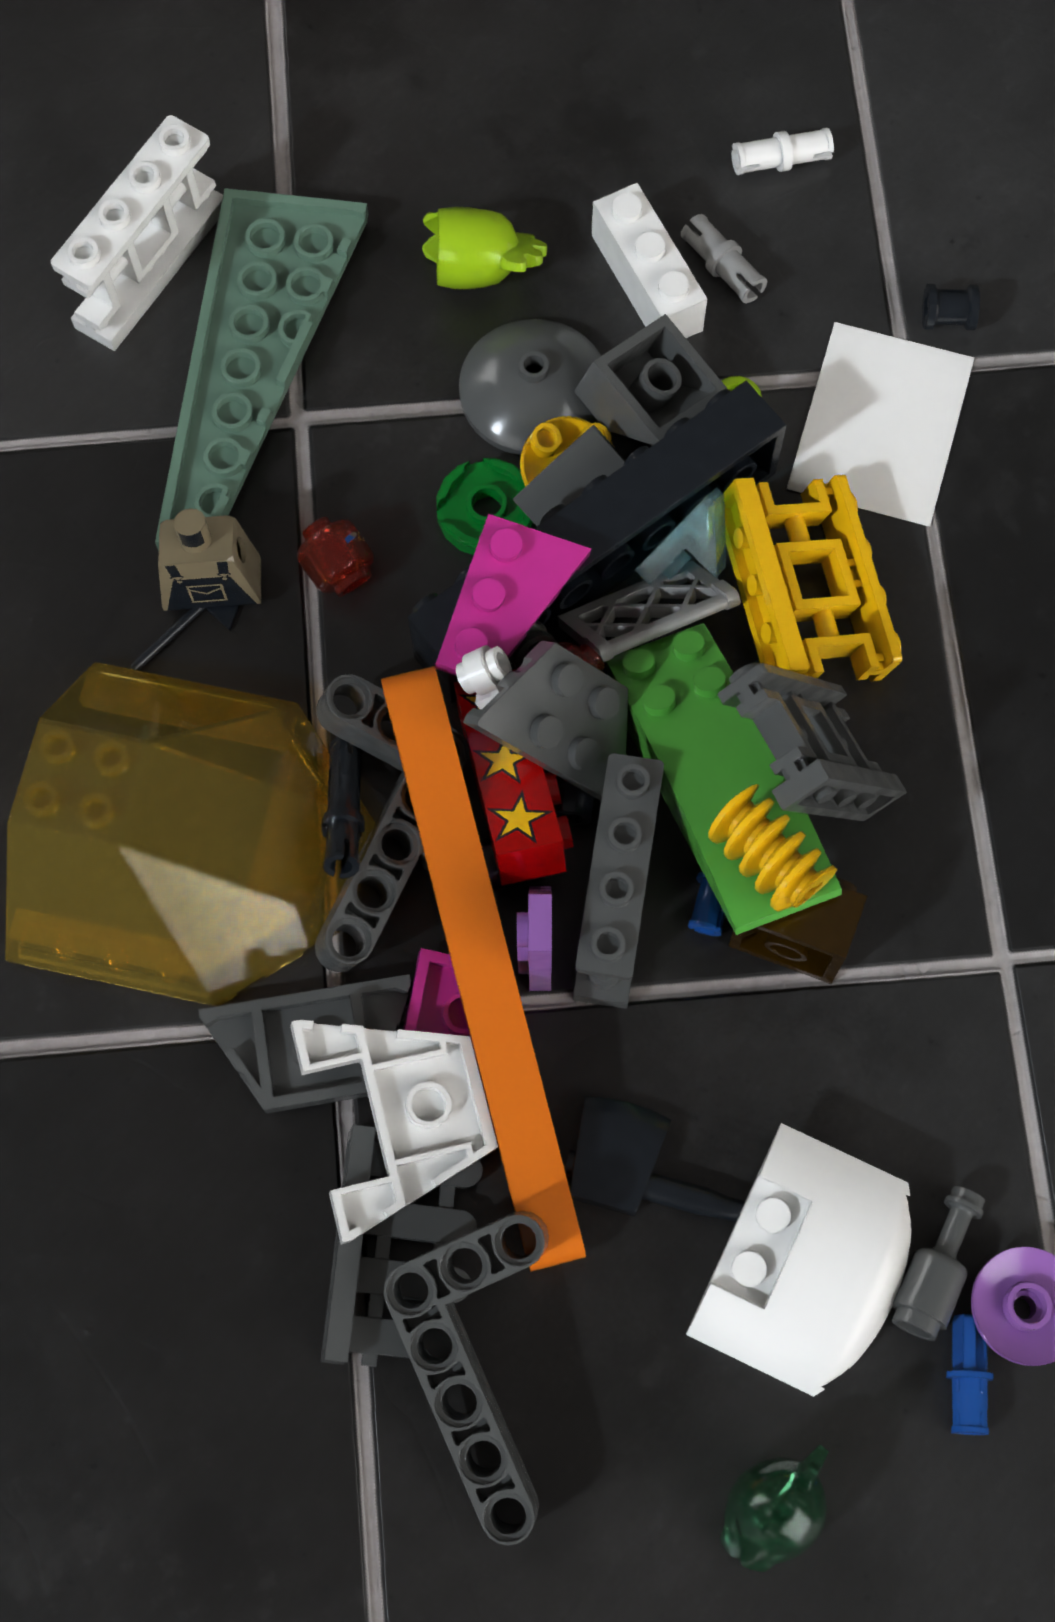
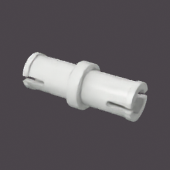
(782, 151)

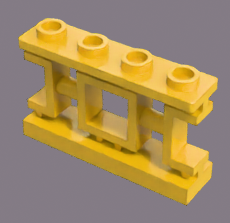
(772, 590)

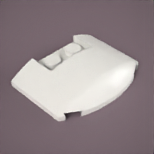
(808, 1264)

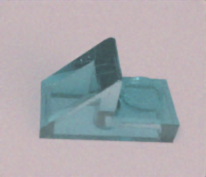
(700, 534)

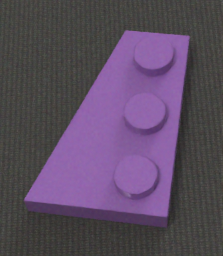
(535, 939)

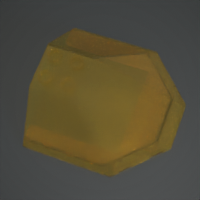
(169, 837)

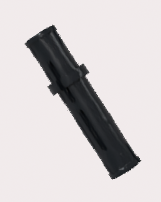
(342, 821)

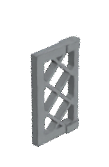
(578, 624)

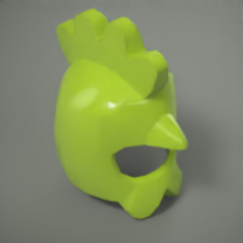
(477, 247)

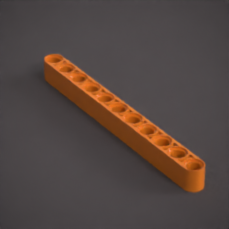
(482, 964)

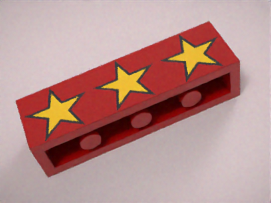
(516, 805)

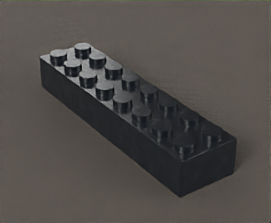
(634, 508)

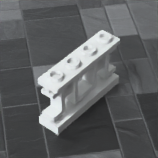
(139, 233)

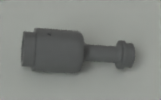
(934, 1275)

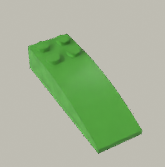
(707, 761)

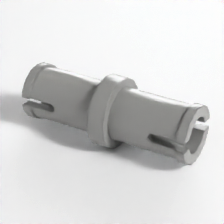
(723, 258)

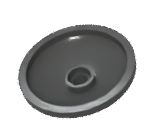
(508, 401)

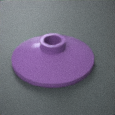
(1012, 1275)

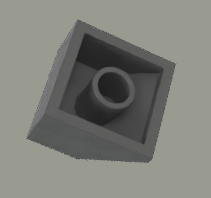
(648, 383)

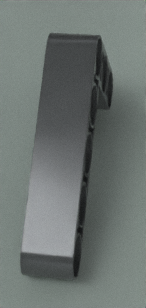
(394, 821)
(463, 1367)

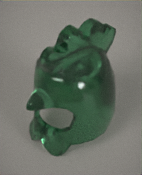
(777, 1509)

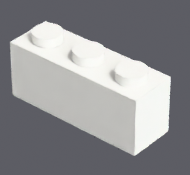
(647, 261)

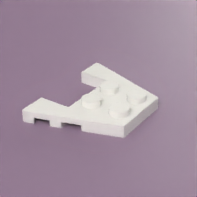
(423, 1106)

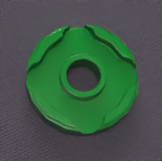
(465, 487)

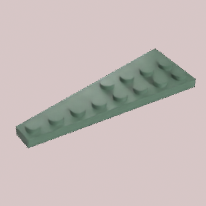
(259, 310)

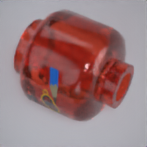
(335, 556)

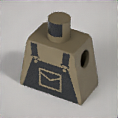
(207, 562)

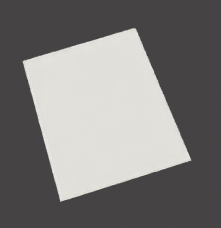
(883, 420)

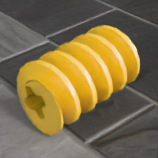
(768, 851)

